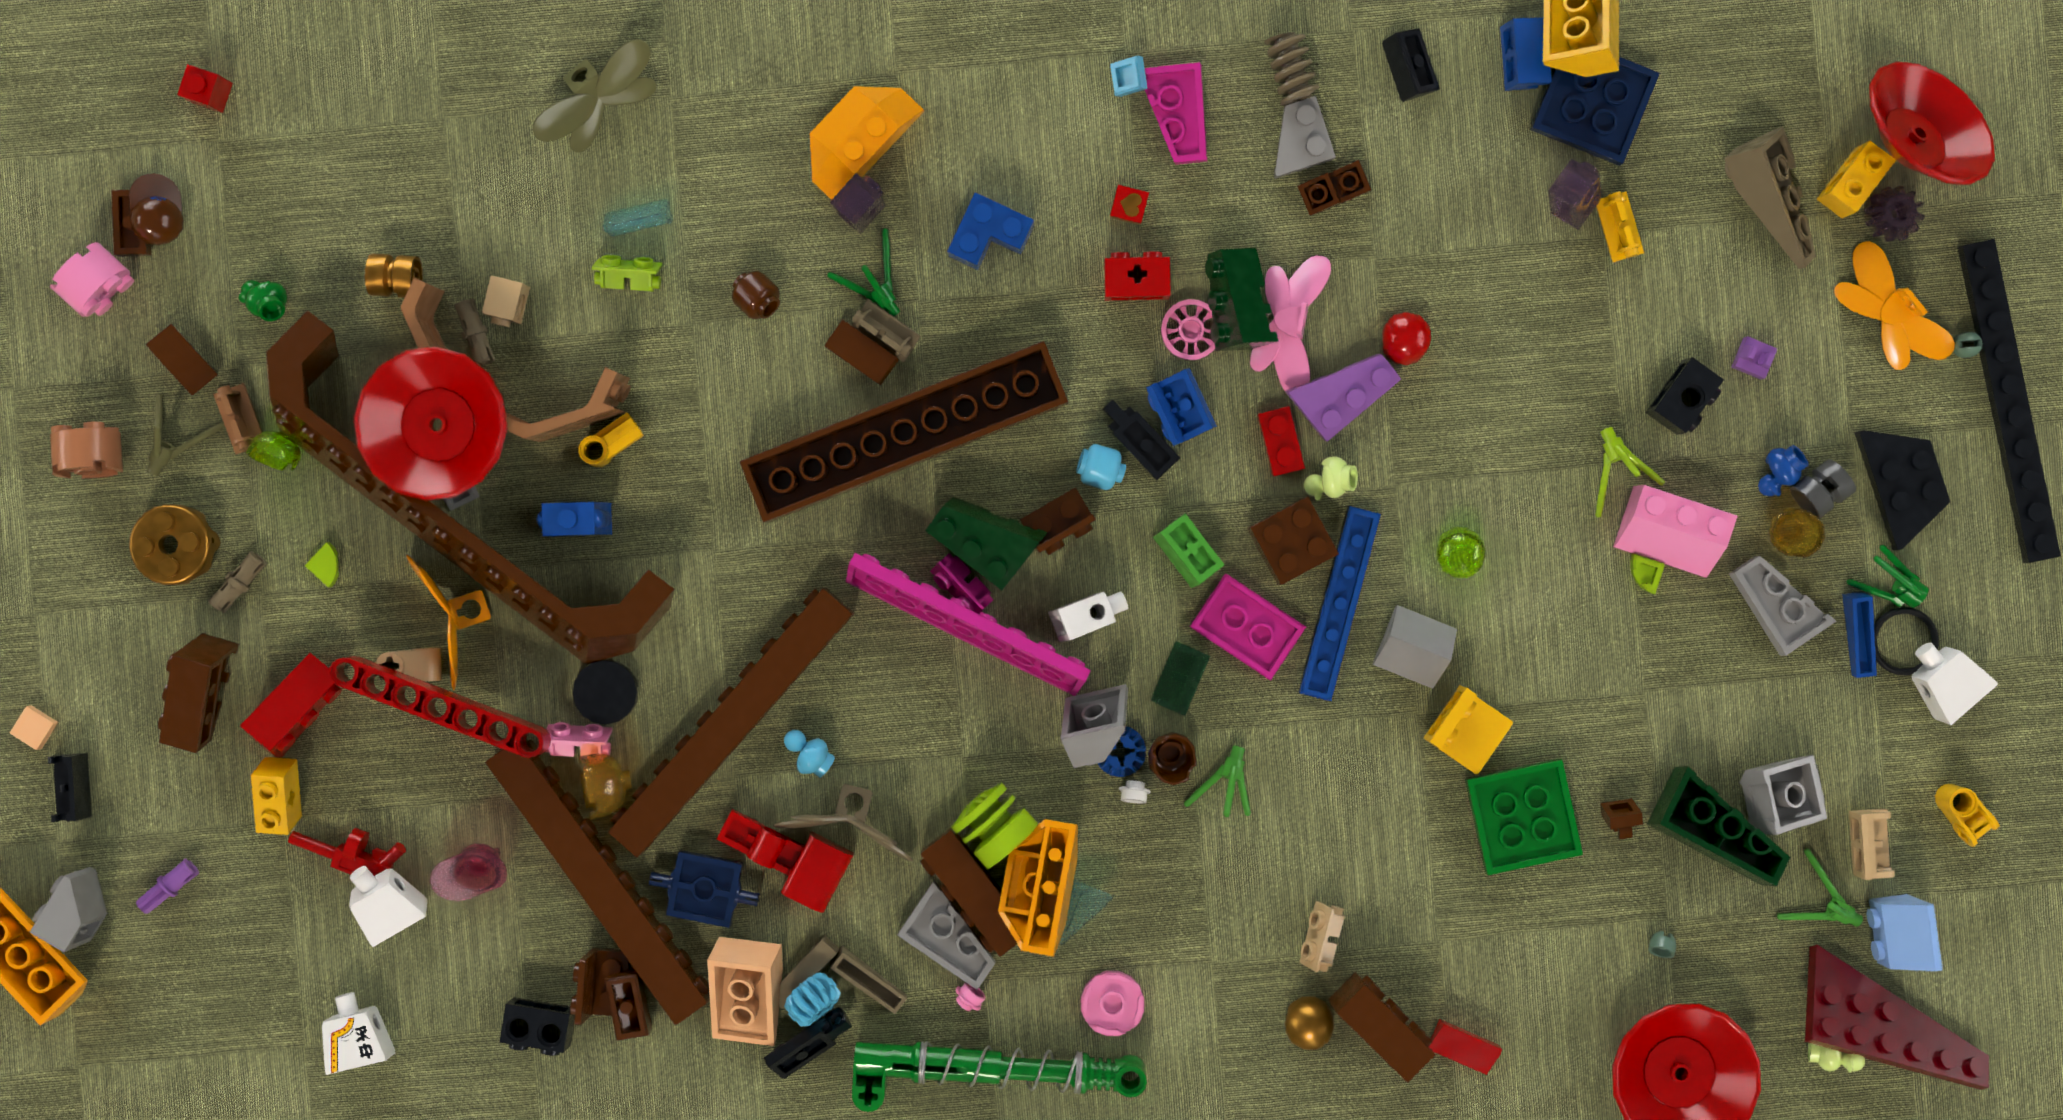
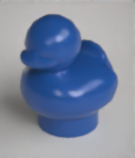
(1786, 470)

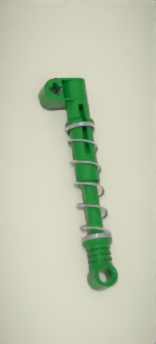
(984, 1066)

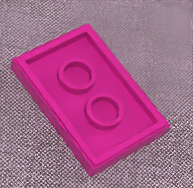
(1247, 626)

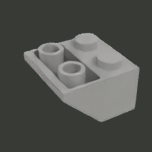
(72, 911)

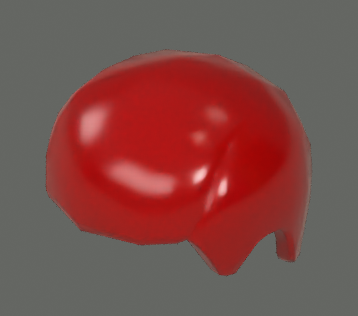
(1406, 338)

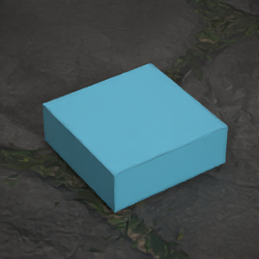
(1128, 76)

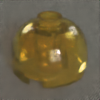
(603, 784)

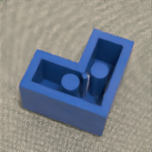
(987, 223)

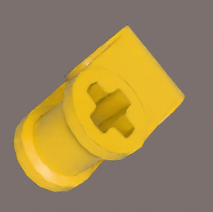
(1969, 817)

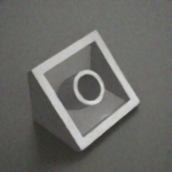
(1416, 647)

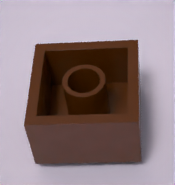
(1292, 540)

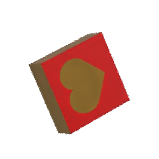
(1129, 204)

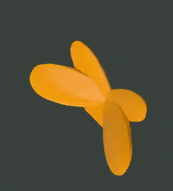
(1901, 321)
(454, 622)

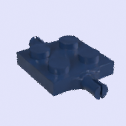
(704, 888)

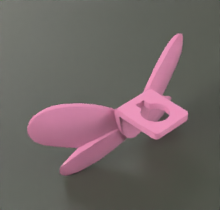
(1290, 307)

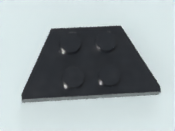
(1903, 482)

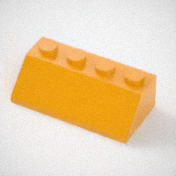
(33, 969)

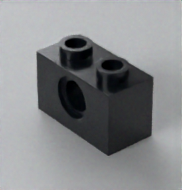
(1668, 405)

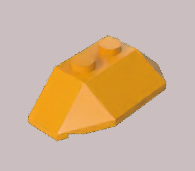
(858, 134)
(1040, 886)

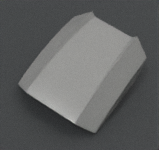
(1784, 795)

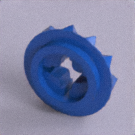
(1133, 760)

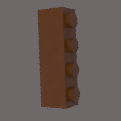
(971, 886)

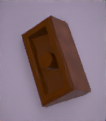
(628, 1005)

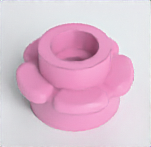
(969, 997)

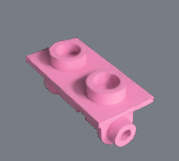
(590, 738)

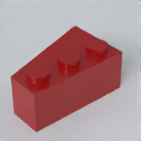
(291, 707)

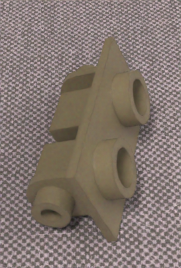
(885, 330)

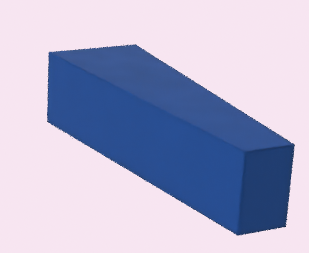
(1860, 633)

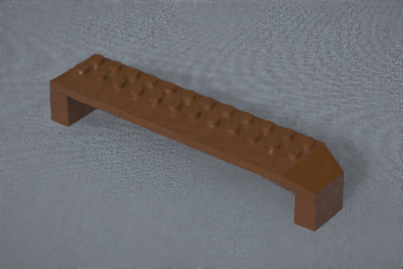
(586, 632)

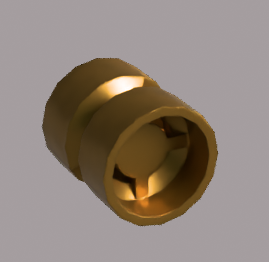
(388, 275)

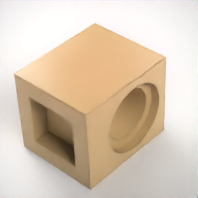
(505, 301)

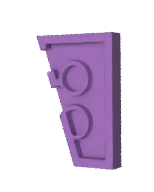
(1343, 395)

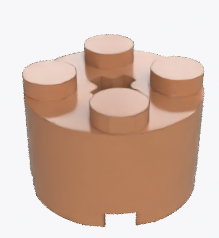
(86, 451)

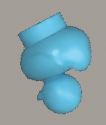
(813, 754)

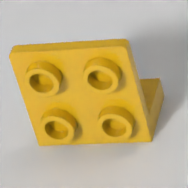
(1468, 729)

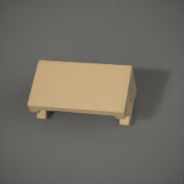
(1870, 844)

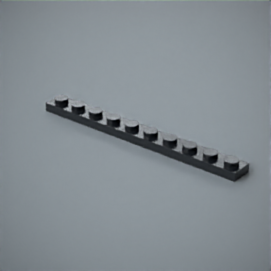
(2009, 401)

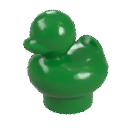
(264, 299)

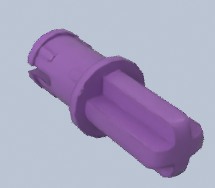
(167, 886)

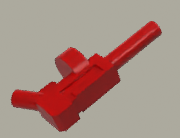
(351, 855)

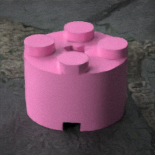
(91, 280)

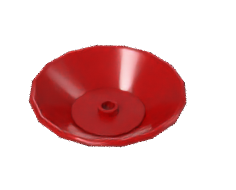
(1930, 124)
(398, 418)
(1717, 1060)

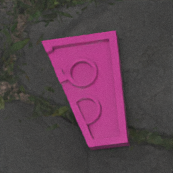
(1179, 108)

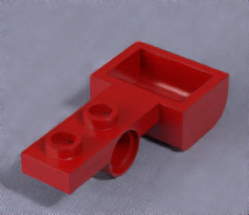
(811, 868)

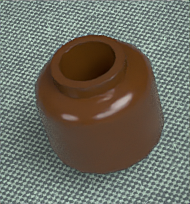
(755, 295)

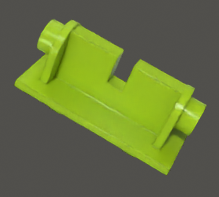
(640, 271)

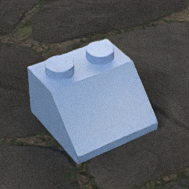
(1904, 933)

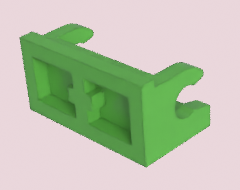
(1188, 551)

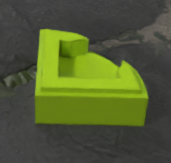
(325, 565)
(1646, 572)

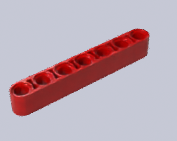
(424, 706)

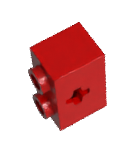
(1122, 288)

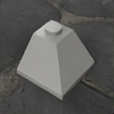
(1093, 724)

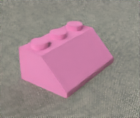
(1674, 530)

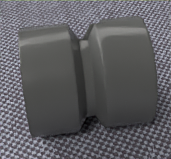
(1828, 485)

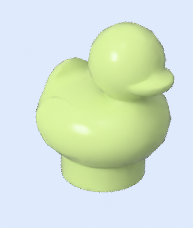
(1335, 479)
(1832, 1059)

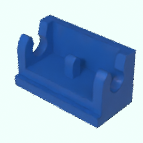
(1523, 54)

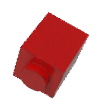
(205, 88)

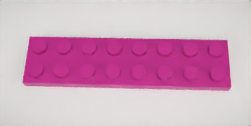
(976, 629)

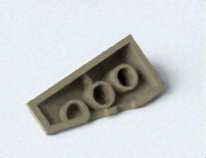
(1766, 184)

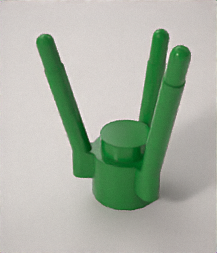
(1906, 587)

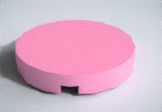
(1112, 1003)

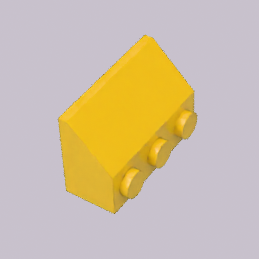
(1581, 36)

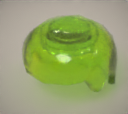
(274, 450)
(1460, 552)

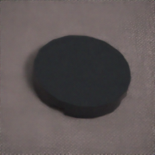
(605, 692)

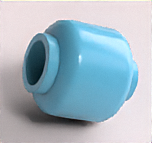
(1100, 467)

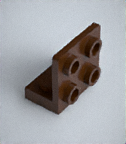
(1060, 519)
(591, 987)

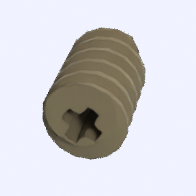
(1291, 67)

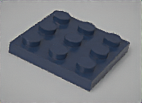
(1596, 111)

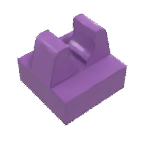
(1754, 358)

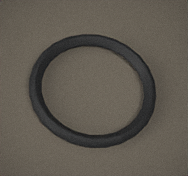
(1903, 610)

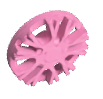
(1189, 330)

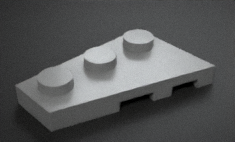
(1779, 608)

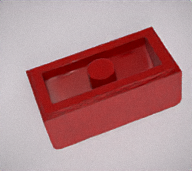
(1464, 1047)

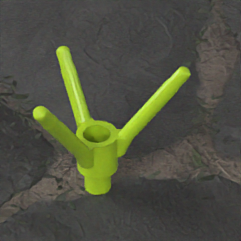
(1615, 452)

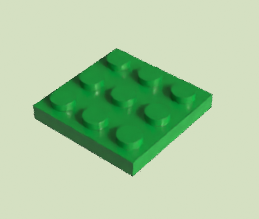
(1523, 816)

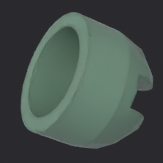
(1967, 352)
(1662, 945)

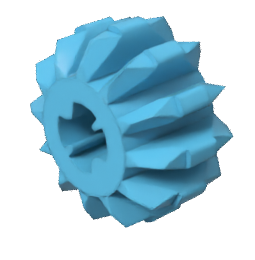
(812, 999)

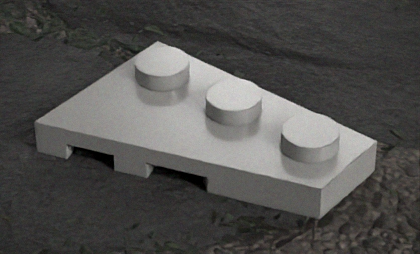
(946, 938)

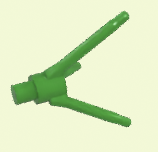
(1234, 772)
(1836, 908)

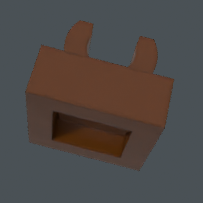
(1621, 816)

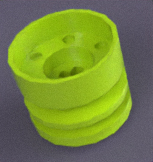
(994, 825)

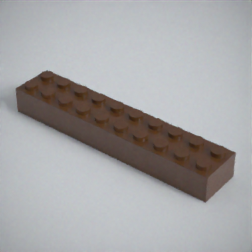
(904, 432)

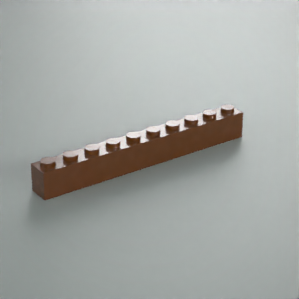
(731, 722)
(601, 882)

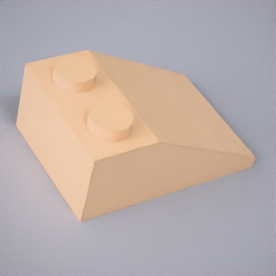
(745, 990)

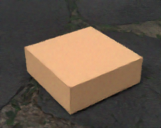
(33, 727)

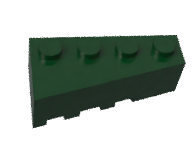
(1709, 825)

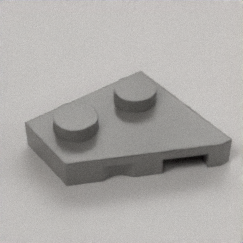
(1302, 138)

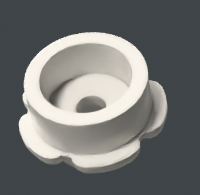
(1134, 792)

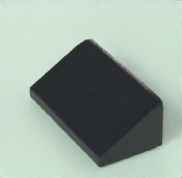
(1410, 64)

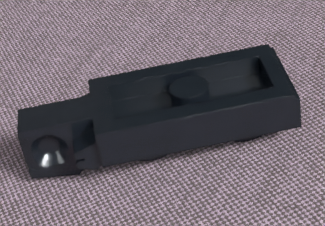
(1141, 440)
(808, 1044)

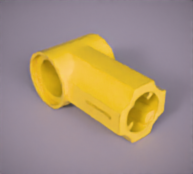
(613, 438)

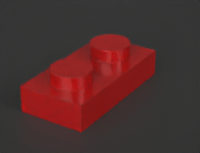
(1280, 441)

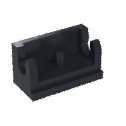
(71, 787)

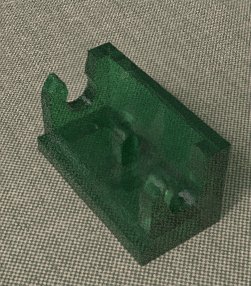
(1180, 678)

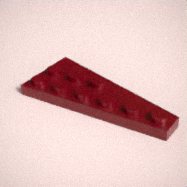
(1866, 1019)

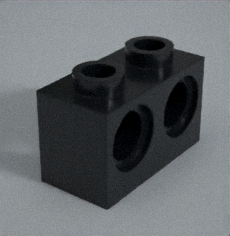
(537, 1016)

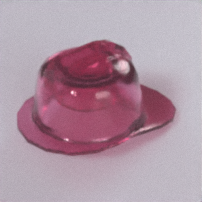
(469, 873)

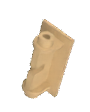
(1317, 951)

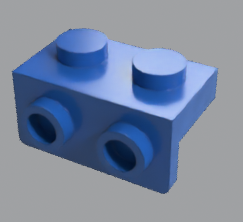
(1180, 407)

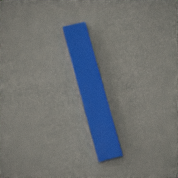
(1339, 603)

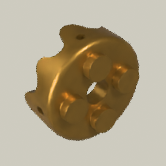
(194, 550)

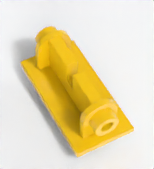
(1619, 226)

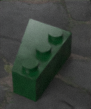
(1237, 300)
(984, 540)

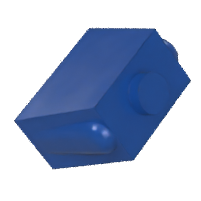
(575, 519)

